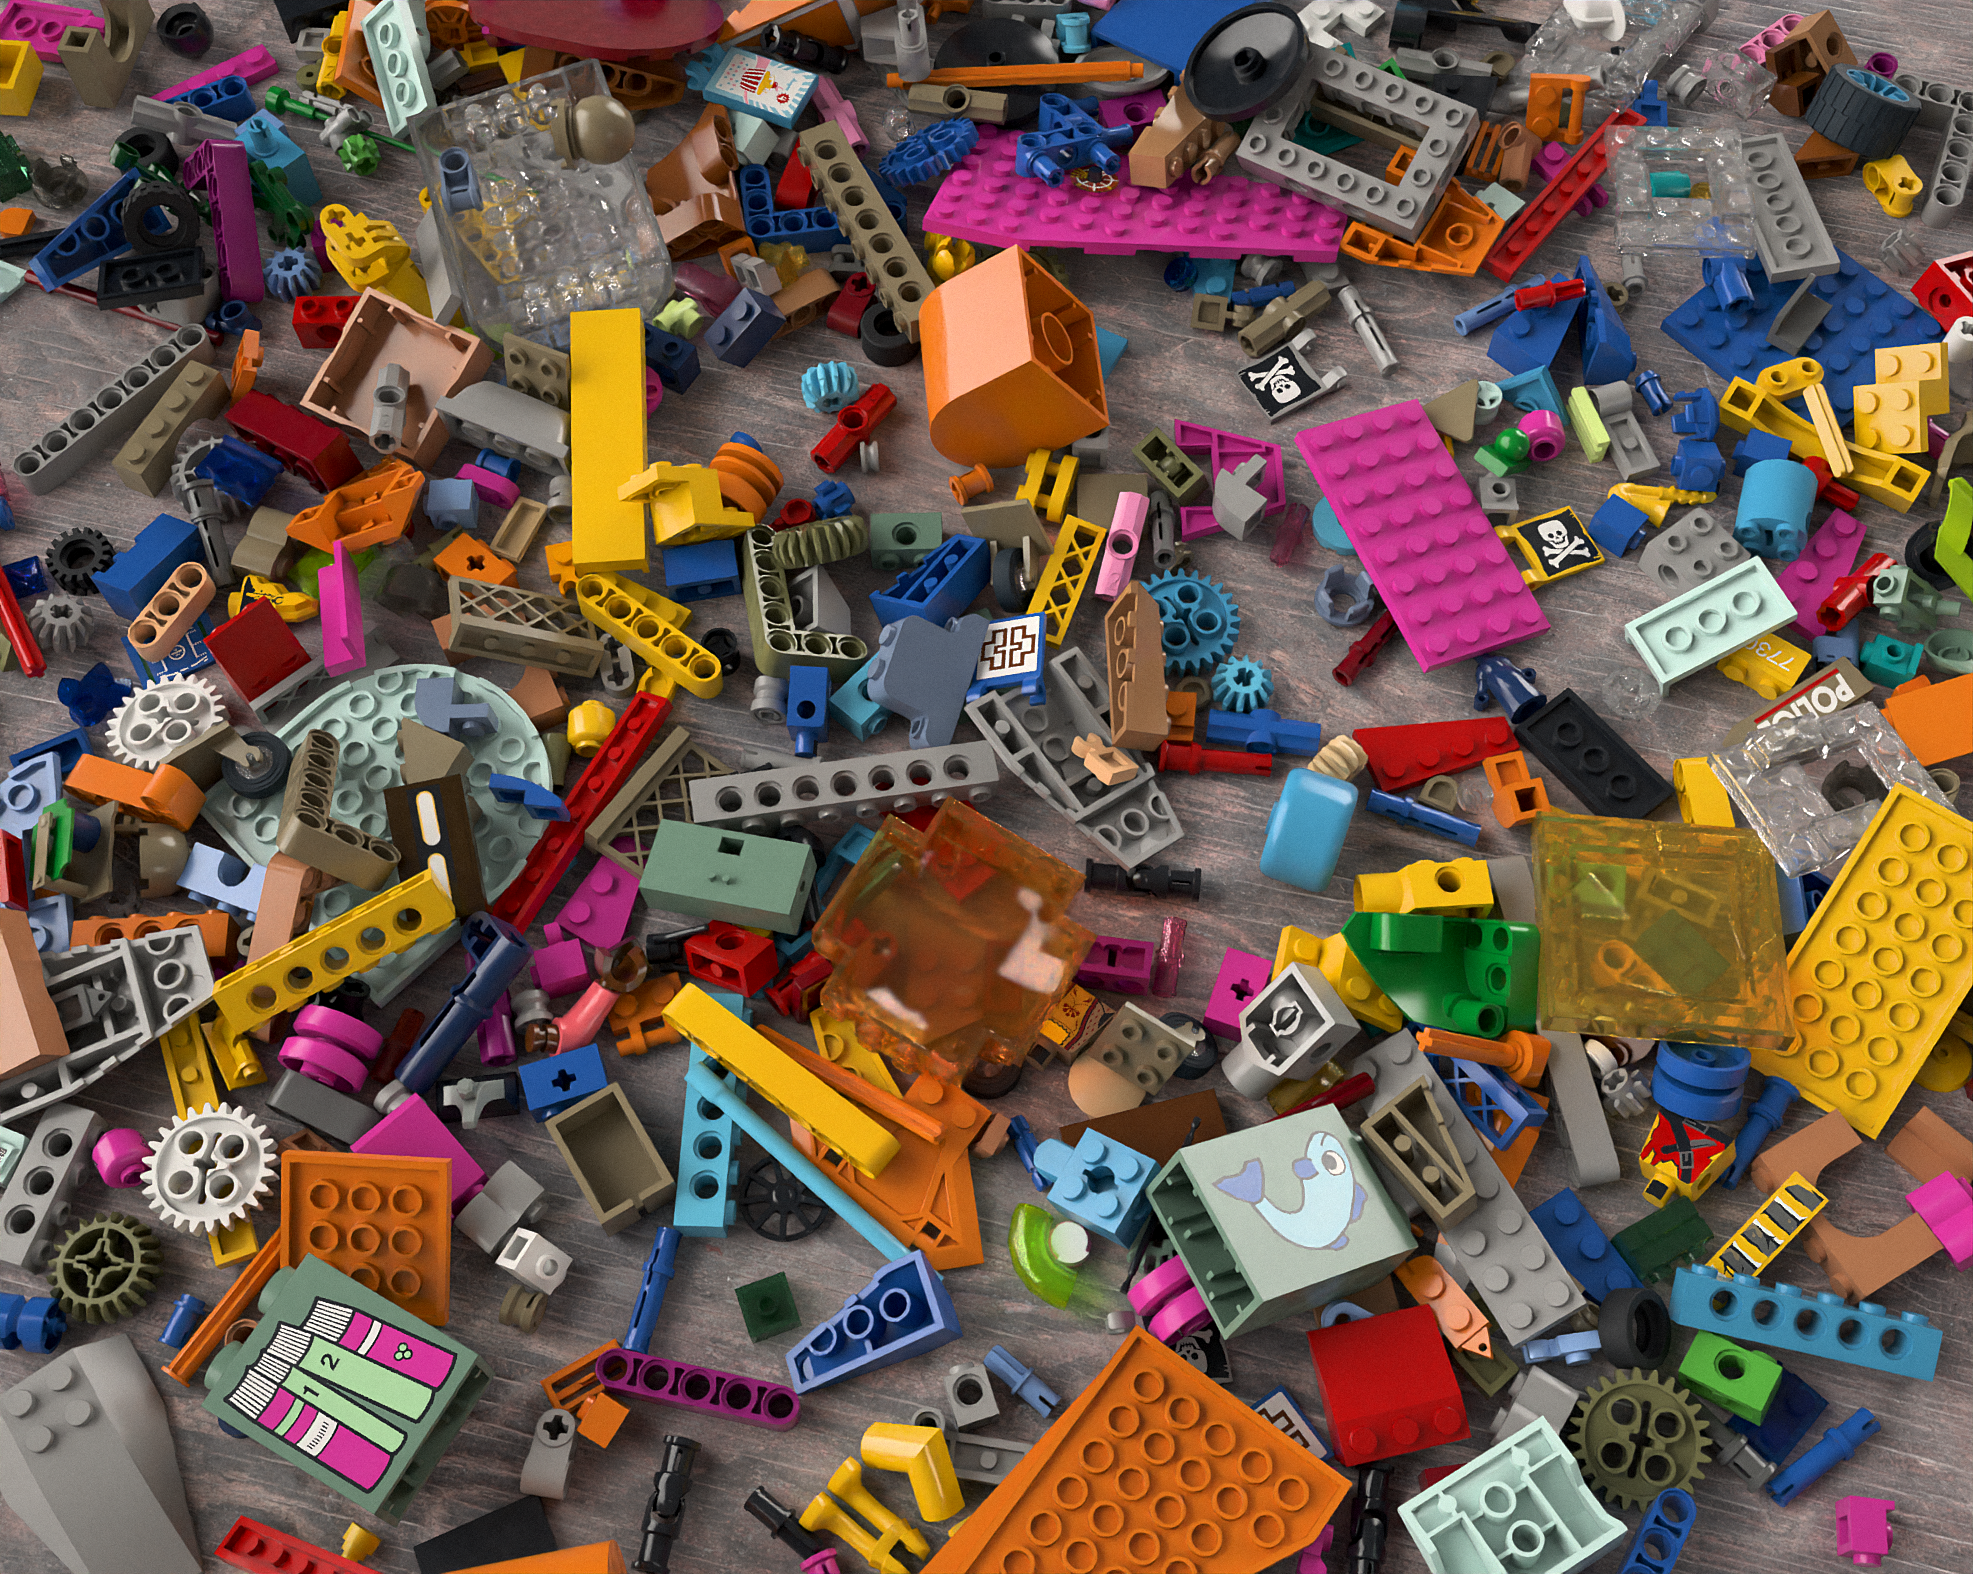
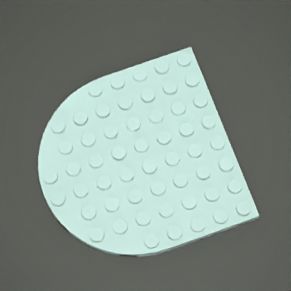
(366, 724)

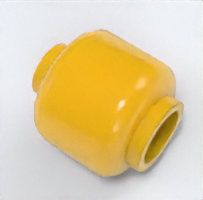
(589, 727)

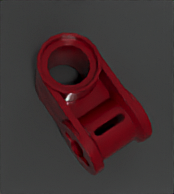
(851, 305)

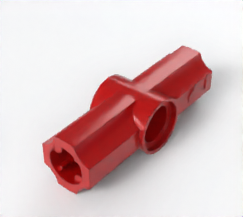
(853, 427)
(1852, 593)

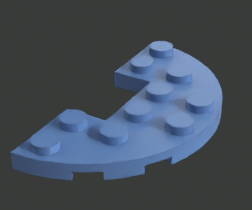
(21, 803)

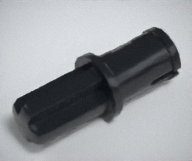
(783, 1523)

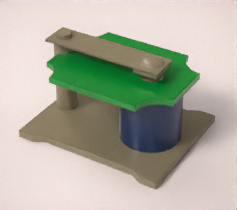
(75, 842)

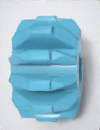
(830, 387)
(1242, 685)

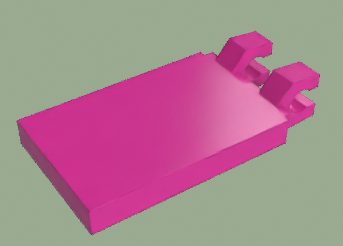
(44, 25)

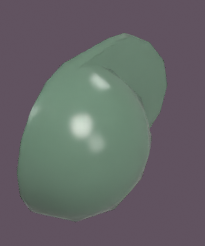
(1950, 651)

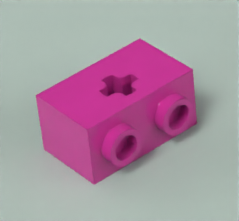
(1238, 974)

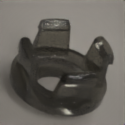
(47, 179)
(1861, 779)

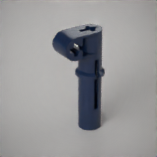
(499, 958)

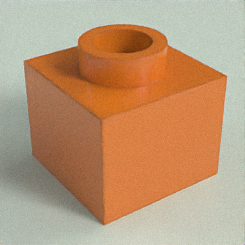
(601, 1417)

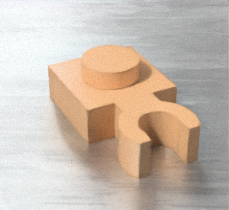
(1106, 763)

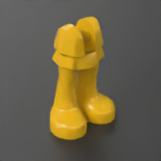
(826, 1514)

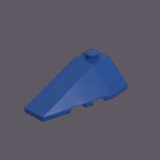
(1602, 336)
(887, 1322)

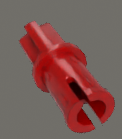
(1548, 294)

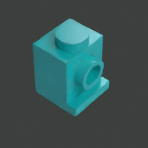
(1889, 661)

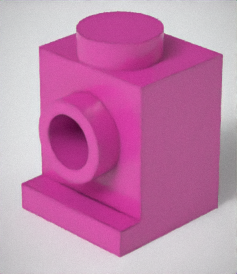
(1863, 1529)

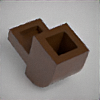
(1794, 87)

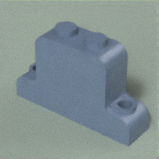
(927, 673)

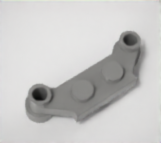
(973, 1456)

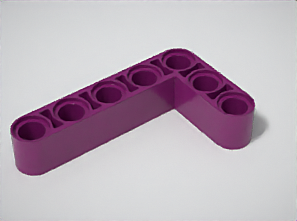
(224, 172)

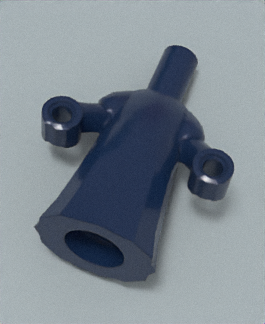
(1510, 687)

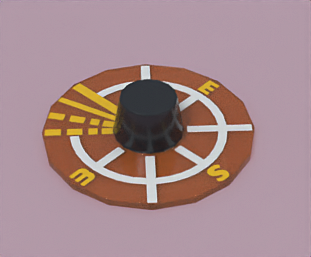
(1093, 179)

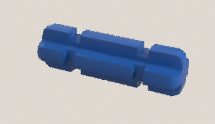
(1262, 295)
(1026, 1146)

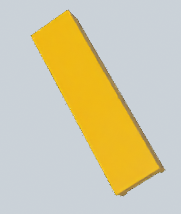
(608, 440)

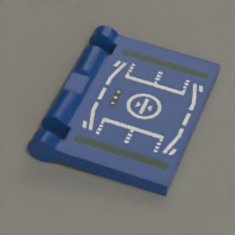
(186, 657)

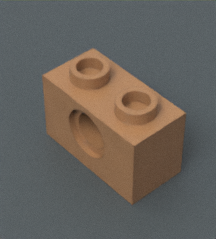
(1821, 43)

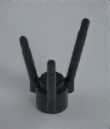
(668, 946)

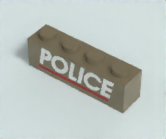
(1823, 693)

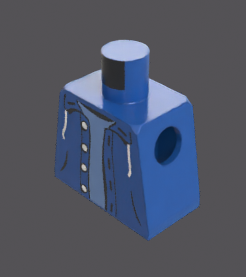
(809, 708)

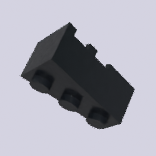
(1469, 90)

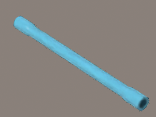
(718, 1093)

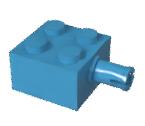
(275, 149)

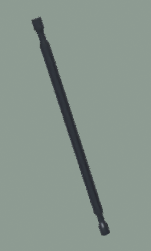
(1153, 1221)

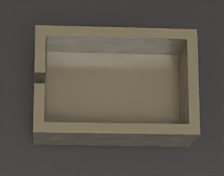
(612, 1158)

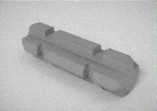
(325, 104)

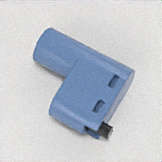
(1829, 649)

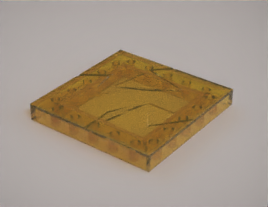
(1659, 932)

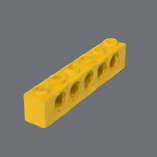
(248, 1011)

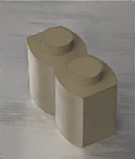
(266, 546)

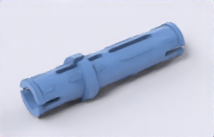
(1494, 307)

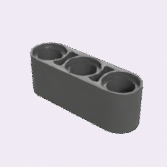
(321, 1109)

